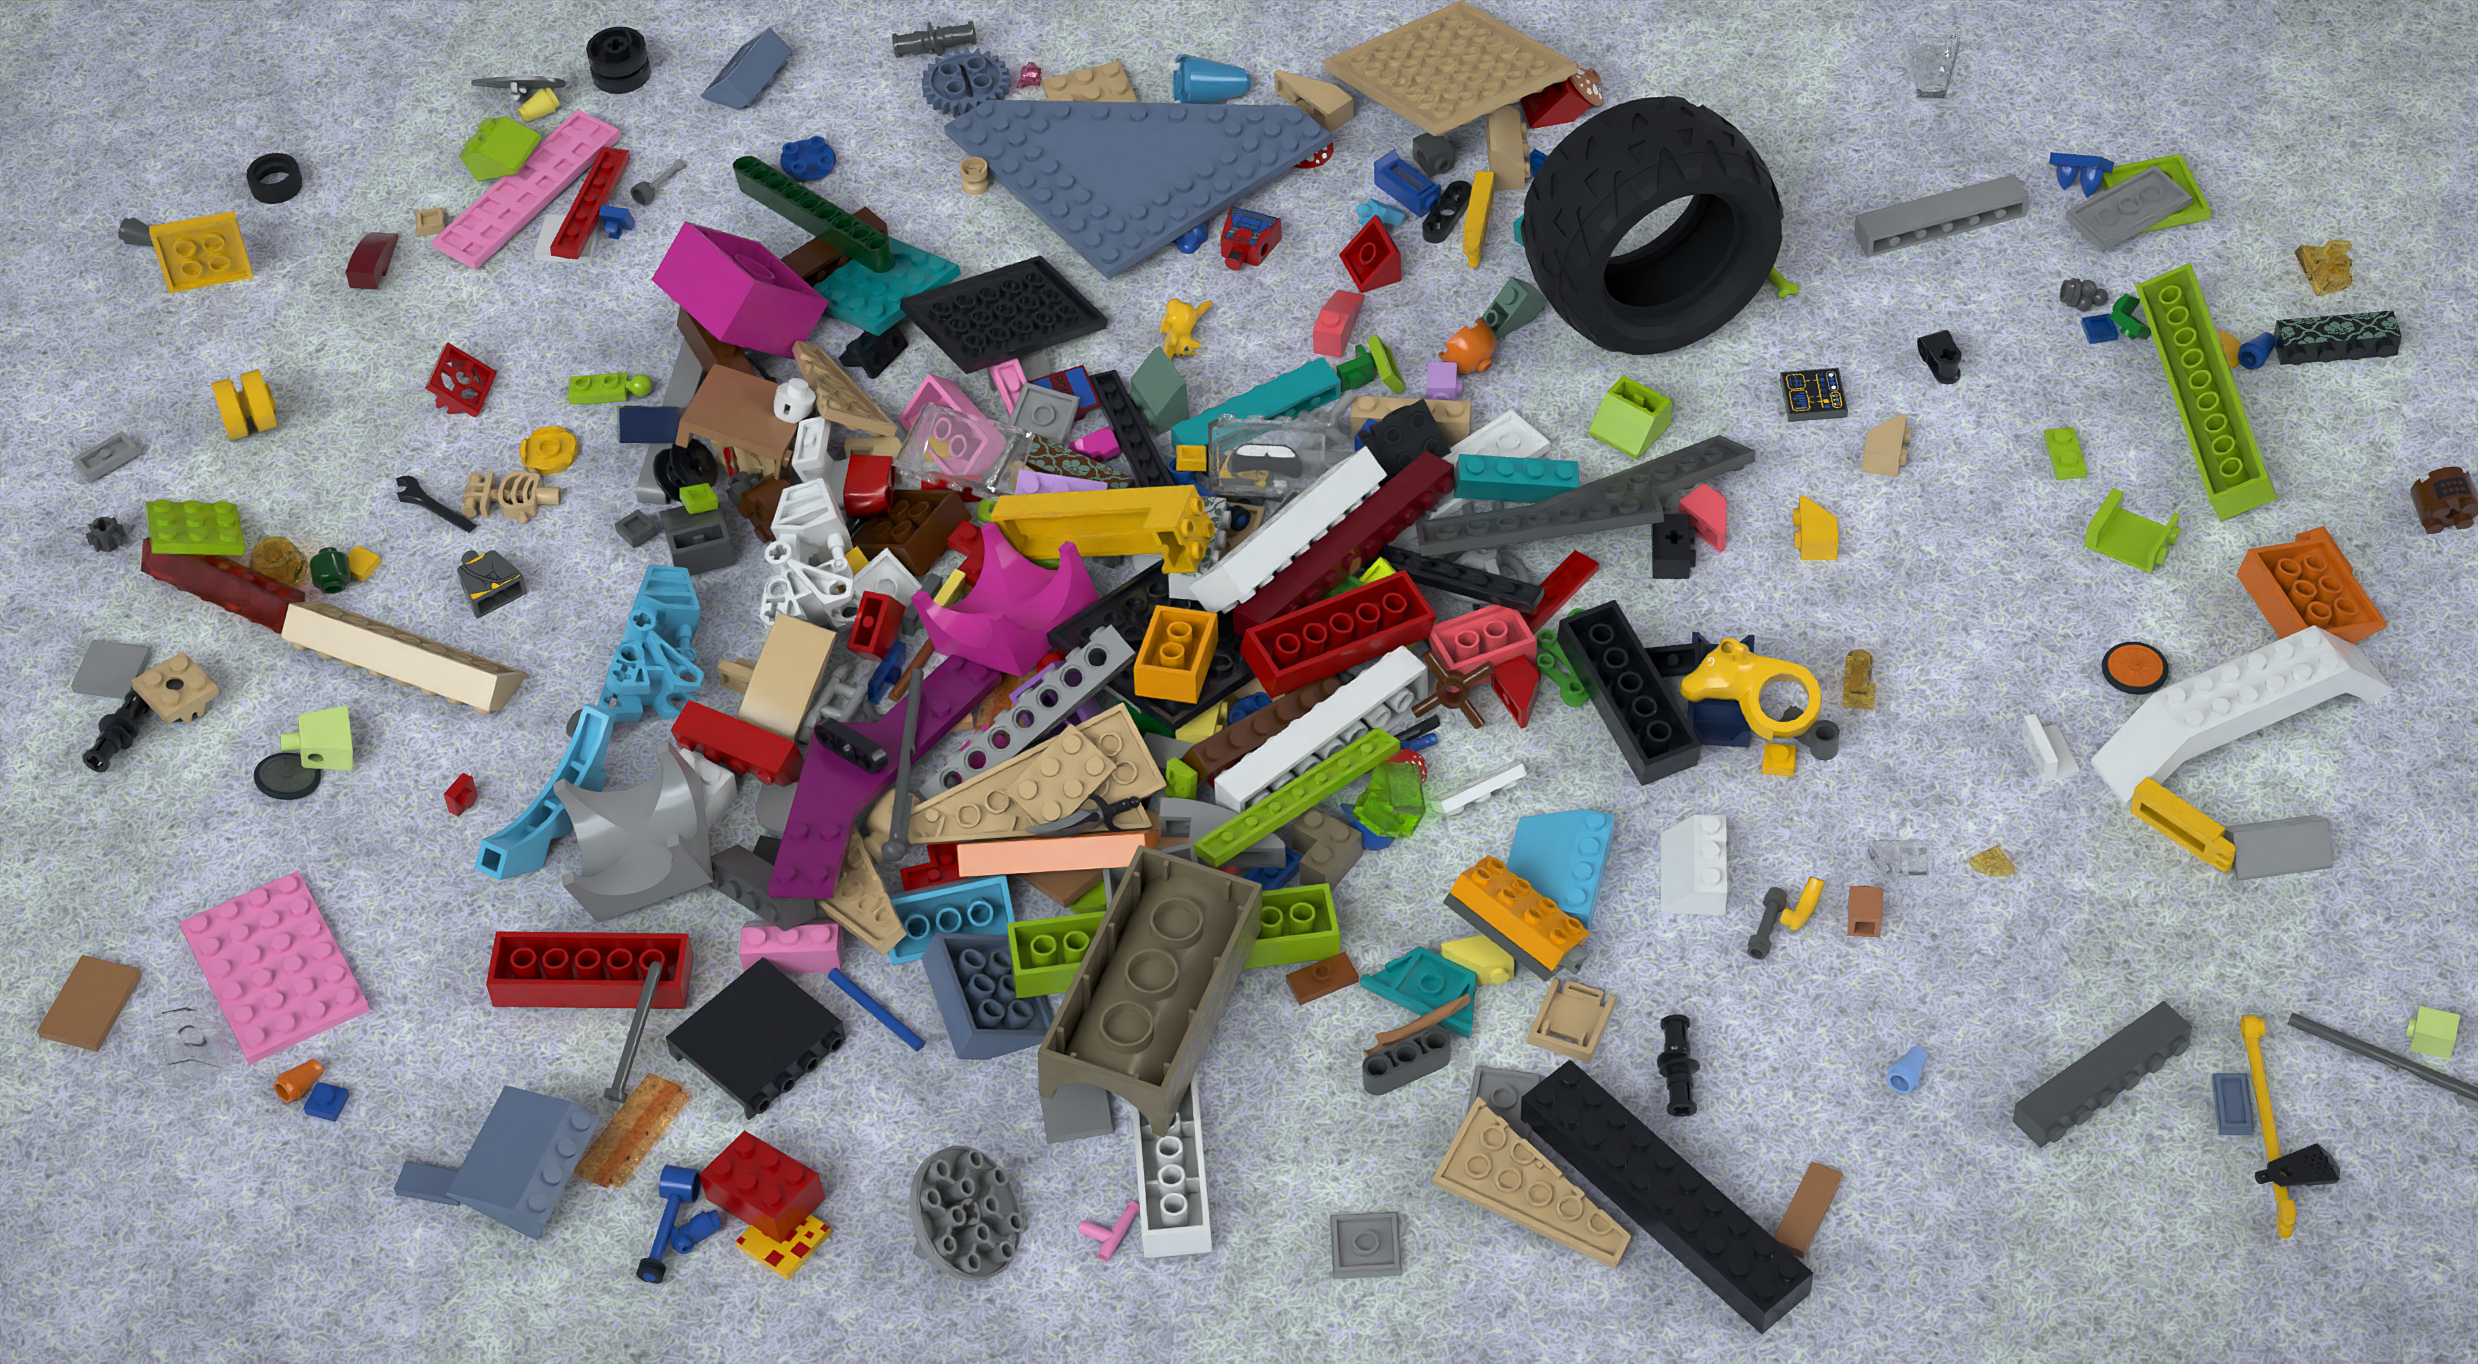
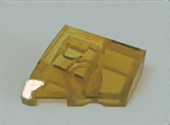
(2326, 266)

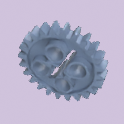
(946, 86)

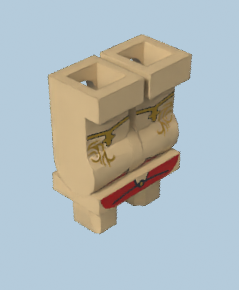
(737, 460)

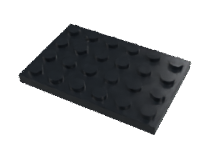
(1003, 314)

